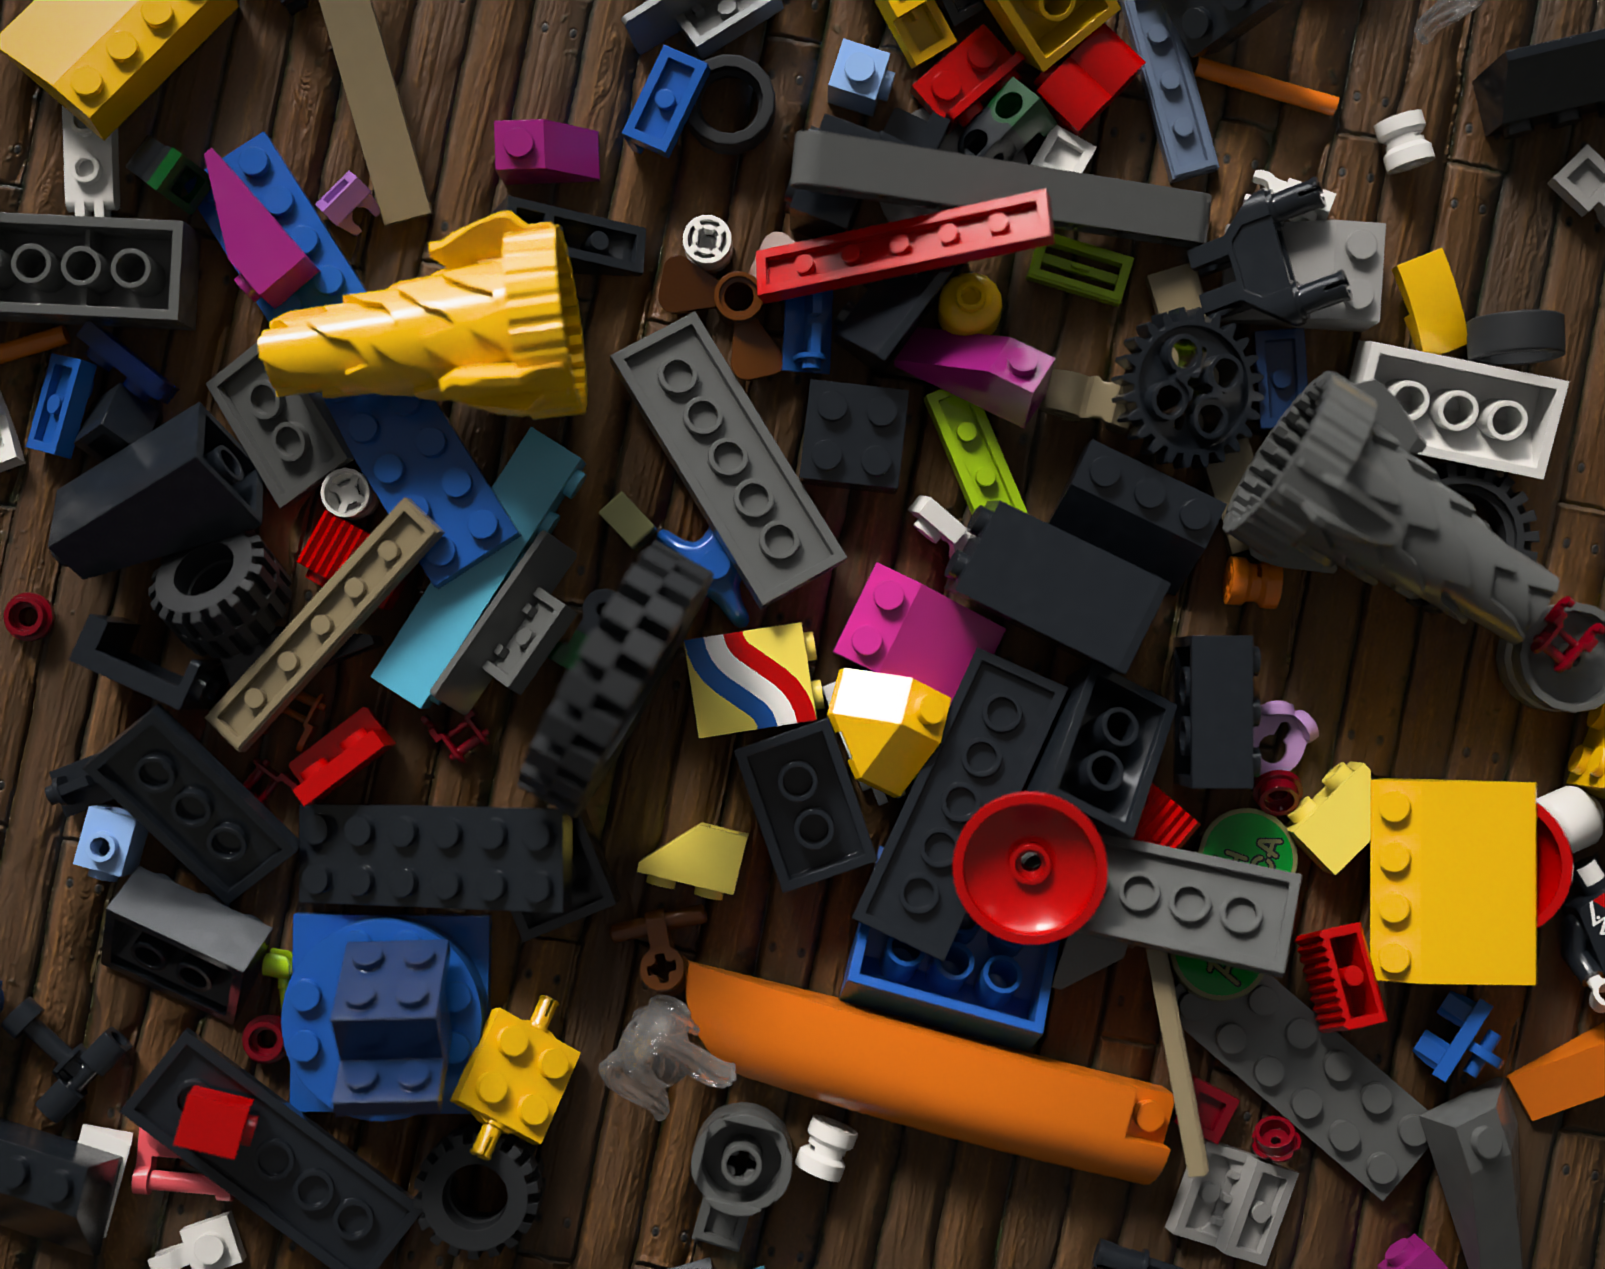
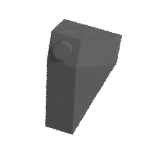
(1479, 1170)

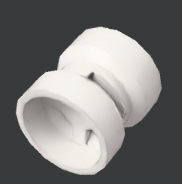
(1404, 142)
(710, 253)
(340, 491)
(826, 1147)

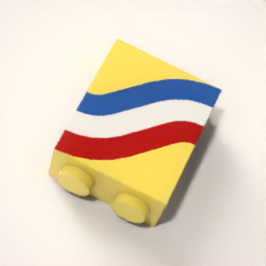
(753, 679)

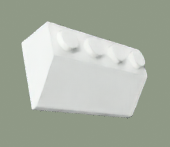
(1468, 407)

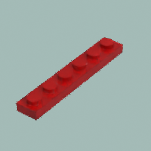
(905, 246)

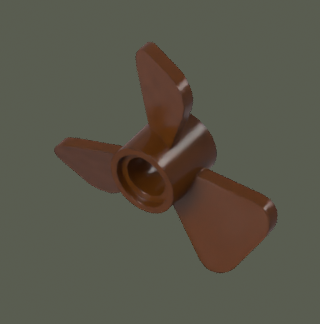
(691, 289)

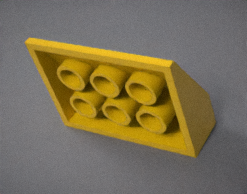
(108, 53)
(1453, 881)

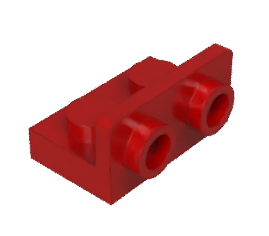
(967, 78)
(339, 756)

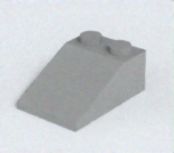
(1322, 250)

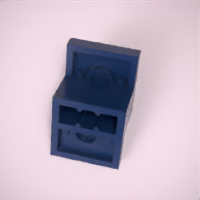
(392, 1028)

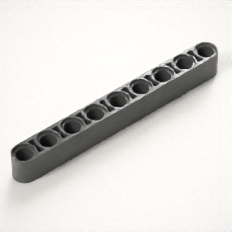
(953, 180)

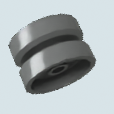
(1532, 677)

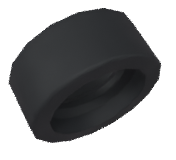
(745, 140)
(1516, 337)

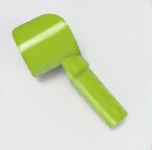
(278, 965)

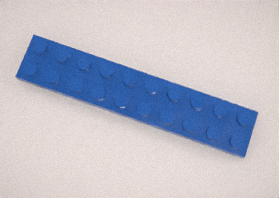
(396, 440)

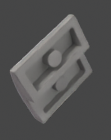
(1235, 1204)

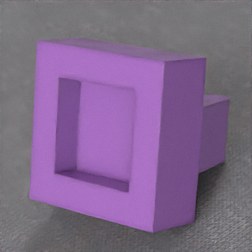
(344, 198)

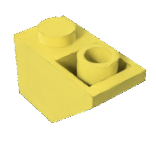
(1337, 820)
(700, 857)

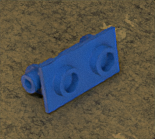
(808, 333)

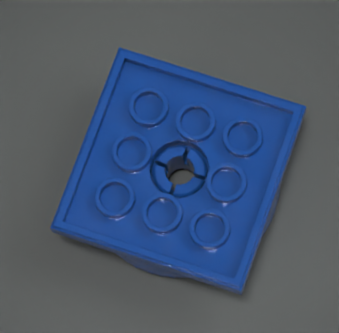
(316, 970)

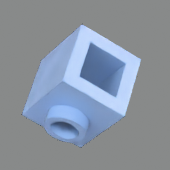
(860, 78)
(110, 843)

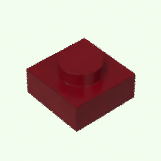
(1214, 1108)

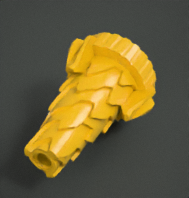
(482, 332)

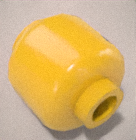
(969, 305)

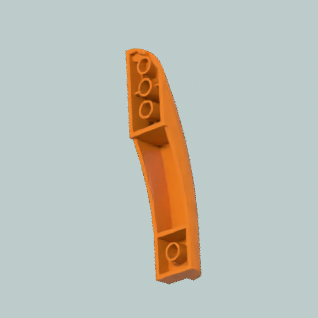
(931, 1076)

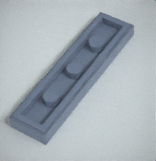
(1170, 91)

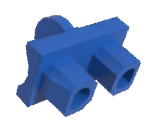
(1445, 1056)

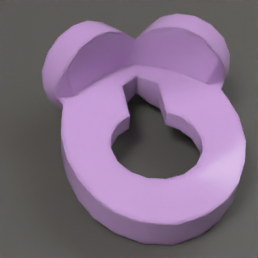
(1301, 732)

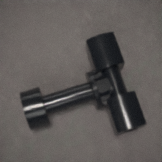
(75, 1066)

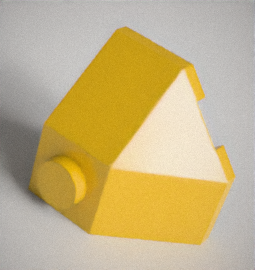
(887, 725)

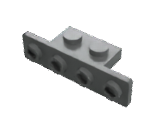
(704, 23)
(514, 629)

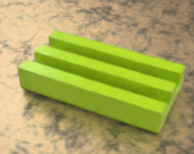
(1077, 287)

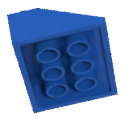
(980, 990)

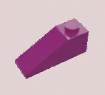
(254, 240)
(981, 369)

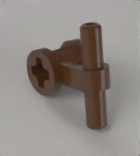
(658, 927)

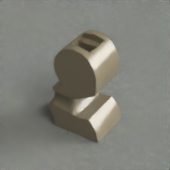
(1084, 398)

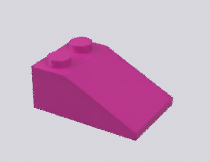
(914, 632)

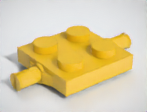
(515, 1077)

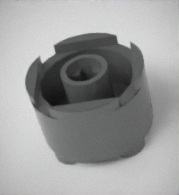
(766, 1174)

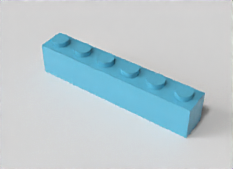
(531, 492)

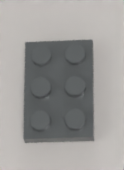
(286, 437)

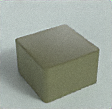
(628, 521)

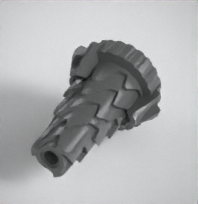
(1348, 492)

